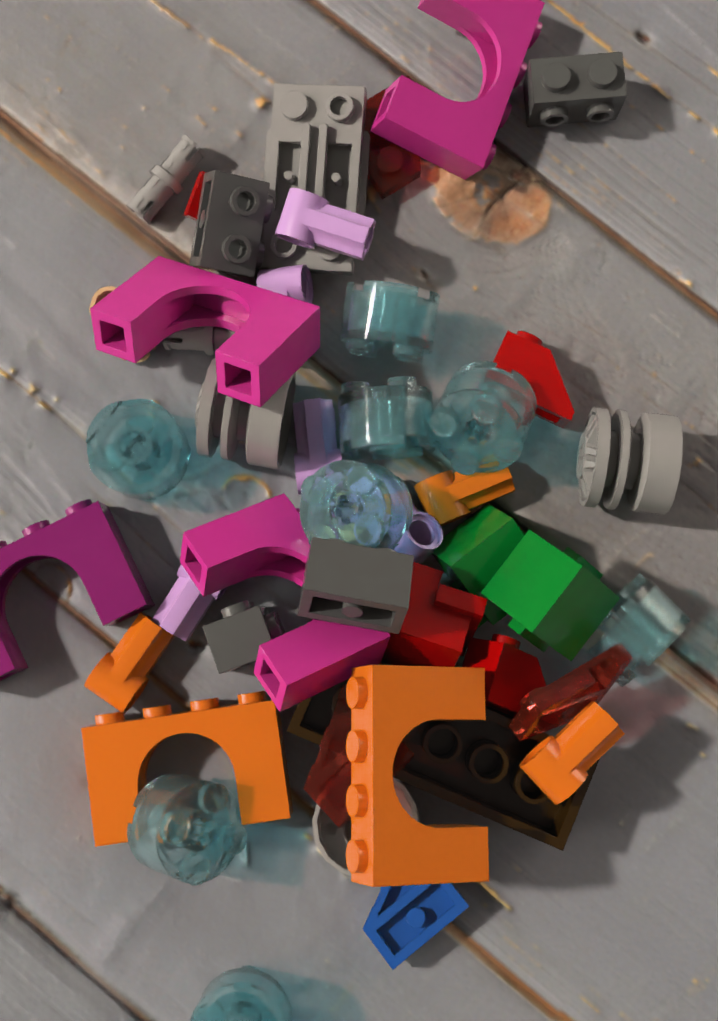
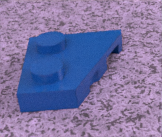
(410, 917)

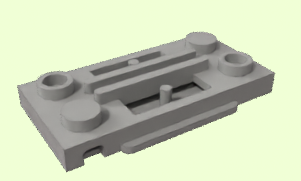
(318, 147)

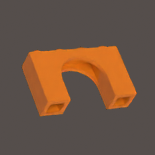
(121, 749)
(385, 840)

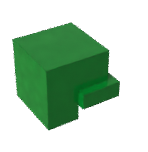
(477, 551)
(550, 595)

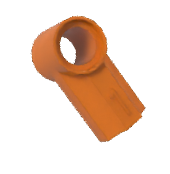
(453, 495)
(123, 673)
(561, 760)

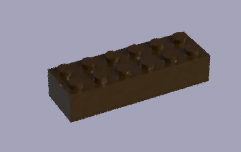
(468, 766)

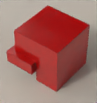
(436, 623)

